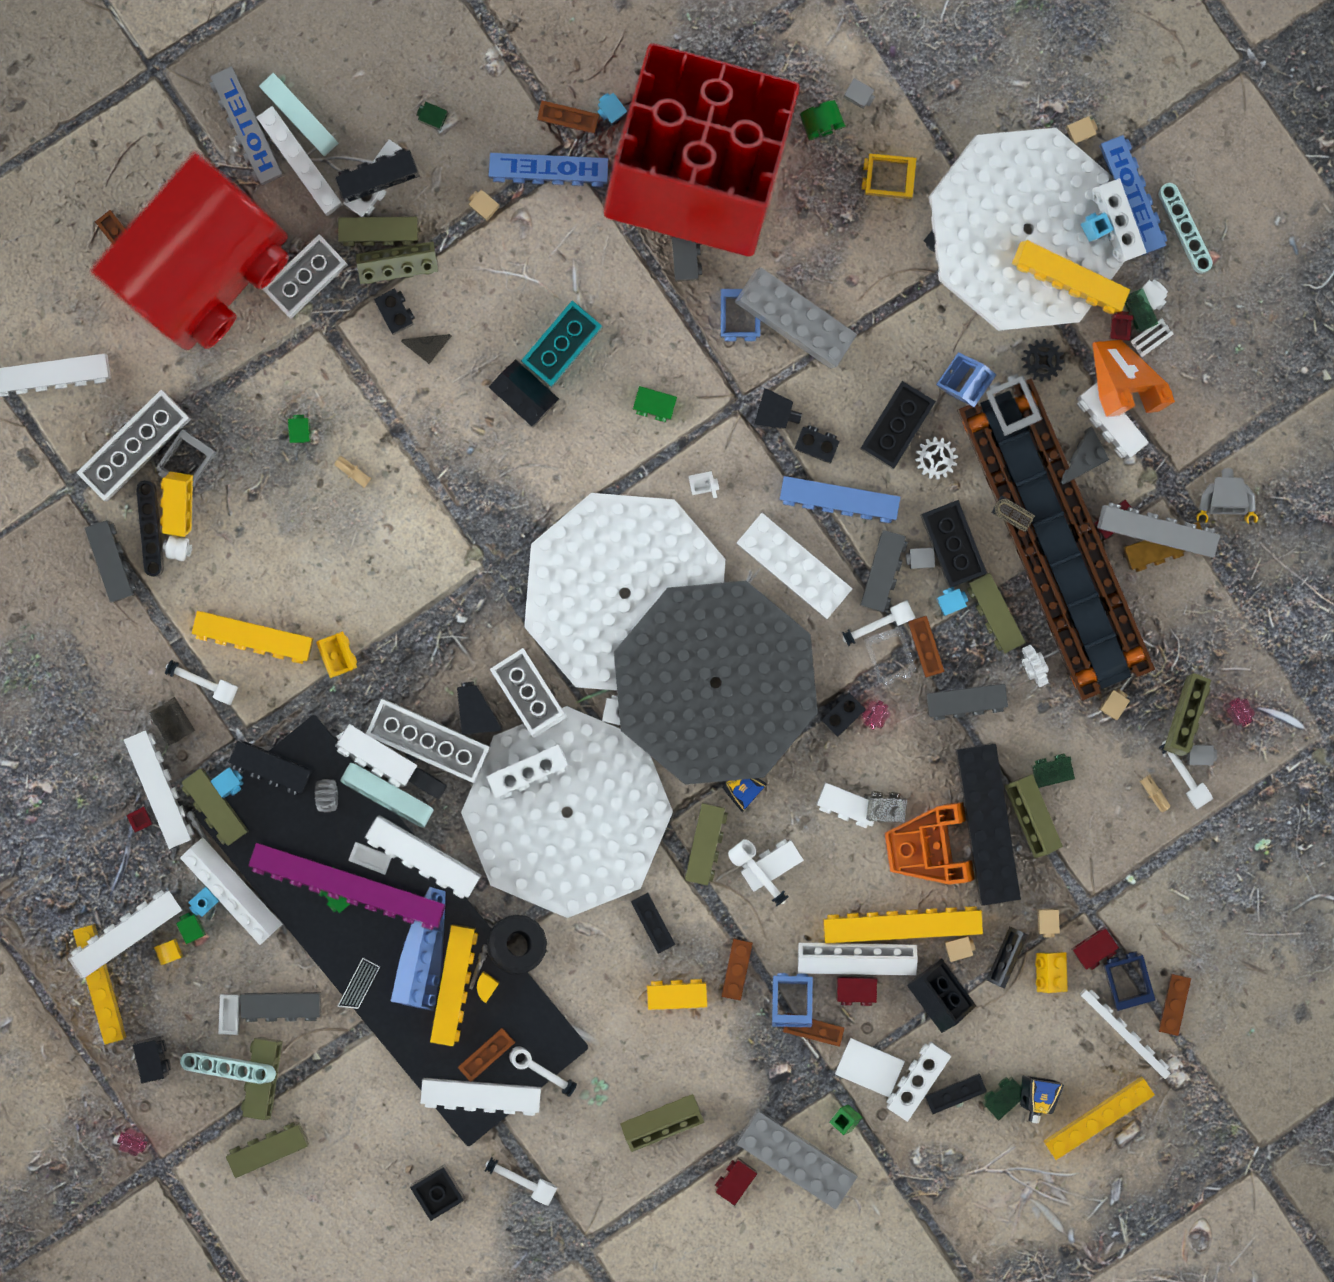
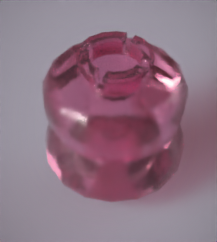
(1240, 711)
(876, 714)
(132, 1142)

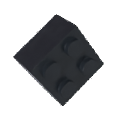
(151, 1059)
(437, 1192)

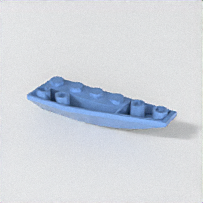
(421, 963)

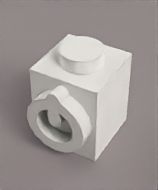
(1155, 294)

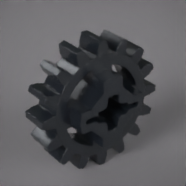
(1036, 353)

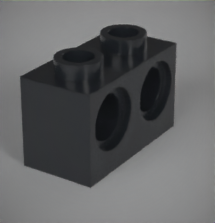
(390, 313)
(815, 449)
(846, 718)

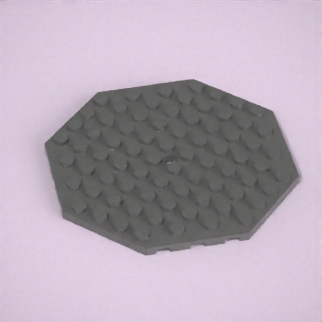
(707, 730)

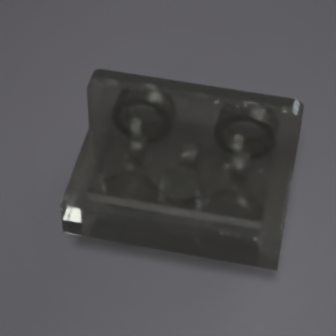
(171, 721)
(886, 807)

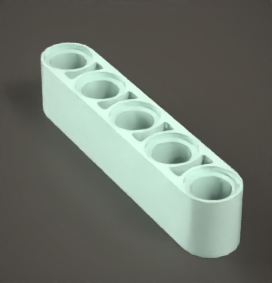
(298, 114)
(1185, 238)
(386, 795)
(236, 1067)

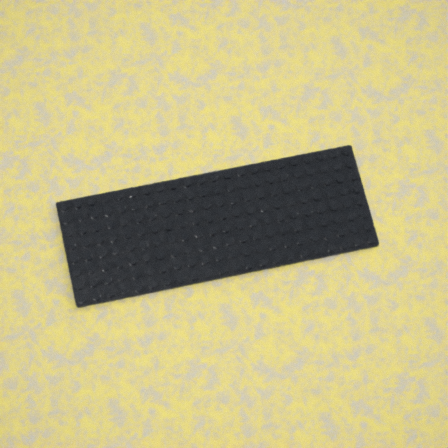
(344, 938)

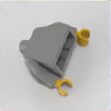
(1228, 496)

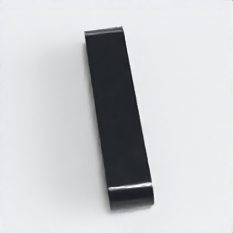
(145, 519)

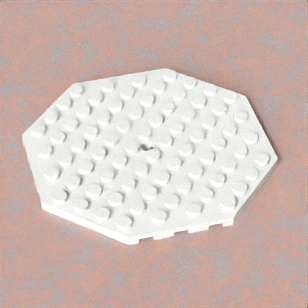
(981, 217)
(586, 562)
(580, 858)

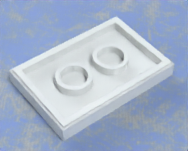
(869, 1067)

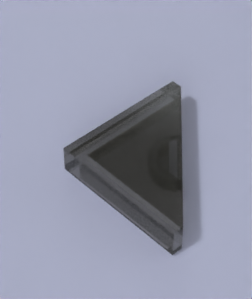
(428, 346)

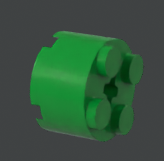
(822, 120)

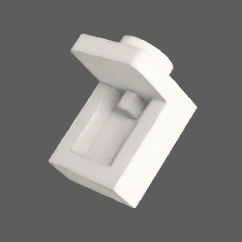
(703, 483)

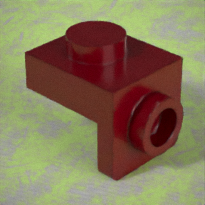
(1121, 326)

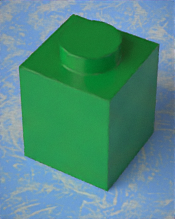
(299, 429)
(190, 927)
(845, 1119)

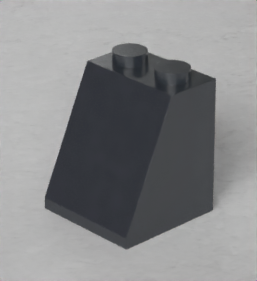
(475, 710)

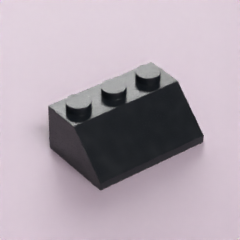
(523, 393)
(941, 995)

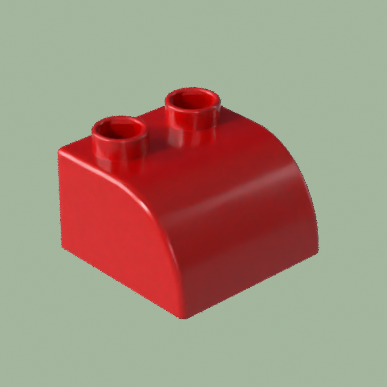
(700, 150)
(193, 255)

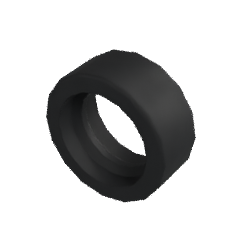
(427, 783)

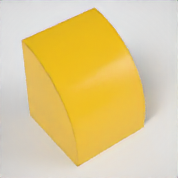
(168, 951)
(486, 986)

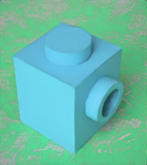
(611, 108)
(1096, 226)
(952, 600)
(228, 782)
(203, 902)

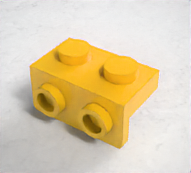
(337, 654)
(1051, 972)

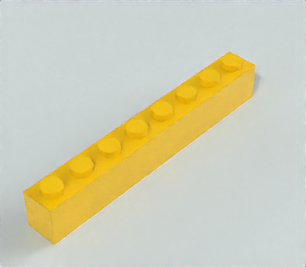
(902, 926)

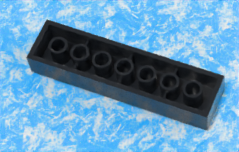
(988, 824)

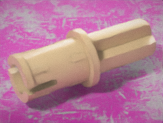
(352, 471)
(1155, 793)

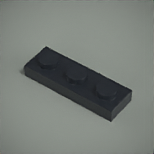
(653, 923)
(1007, 957)
(956, 1093)

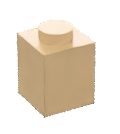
(1082, 130)
(483, 204)
(1114, 704)
(1048, 922)
(959, 948)

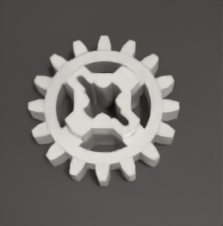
(944, 460)
(1035, 665)

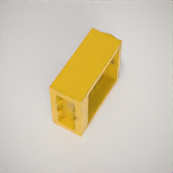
(910, 175)

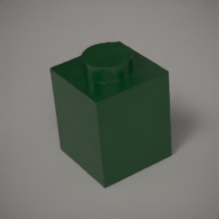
(432, 115)

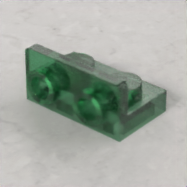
(1140, 308)
(1053, 771)
(1003, 1098)

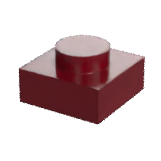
(139, 819)

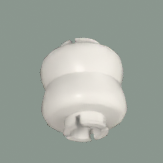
(177, 548)

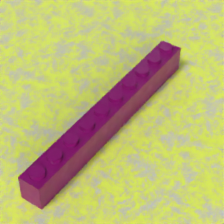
(346, 885)

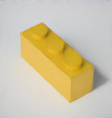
(177, 504)
(677, 994)

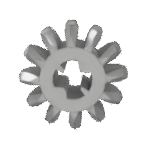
(326, 795)

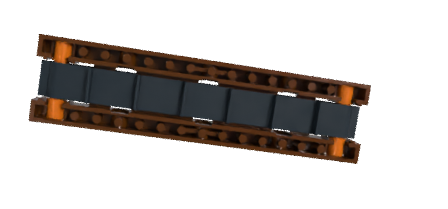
(1070, 571)

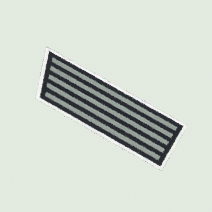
(359, 984)

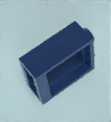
(1134, 1000)

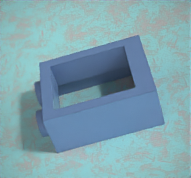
(731, 336)
(976, 384)
(791, 1020)

